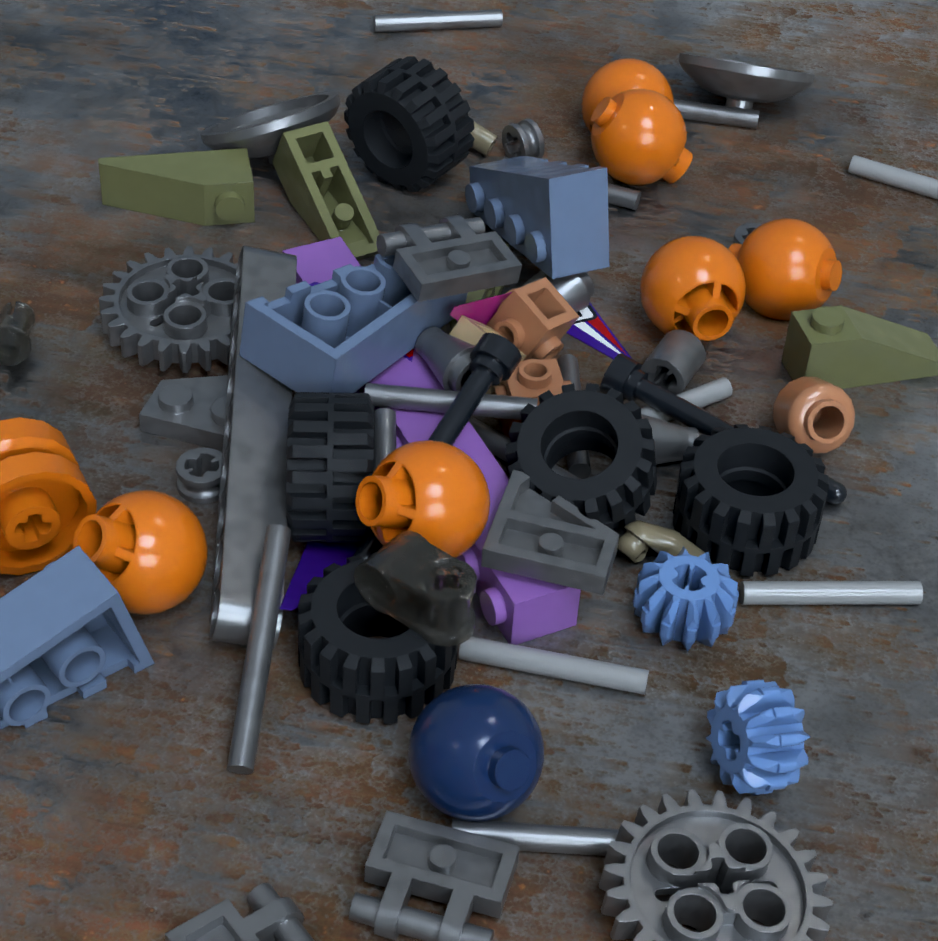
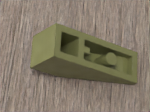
(182, 186)
(324, 188)
(855, 348)

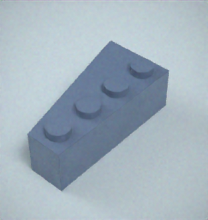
(545, 211)
(339, 330)
(62, 637)

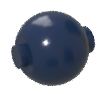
(476, 752)

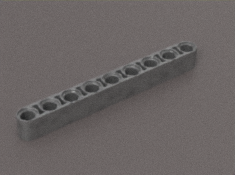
(252, 456)

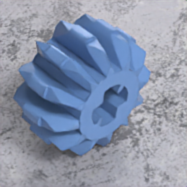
(685, 598)
(757, 737)

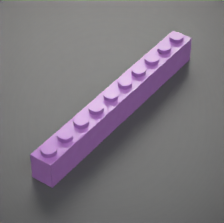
(515, 603)

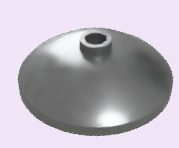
(742, 81)
(263, 127)

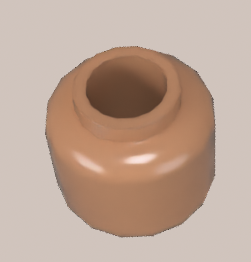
(814, 413)

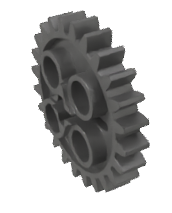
(172, 308)
(711, 886)

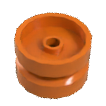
(39, 495)

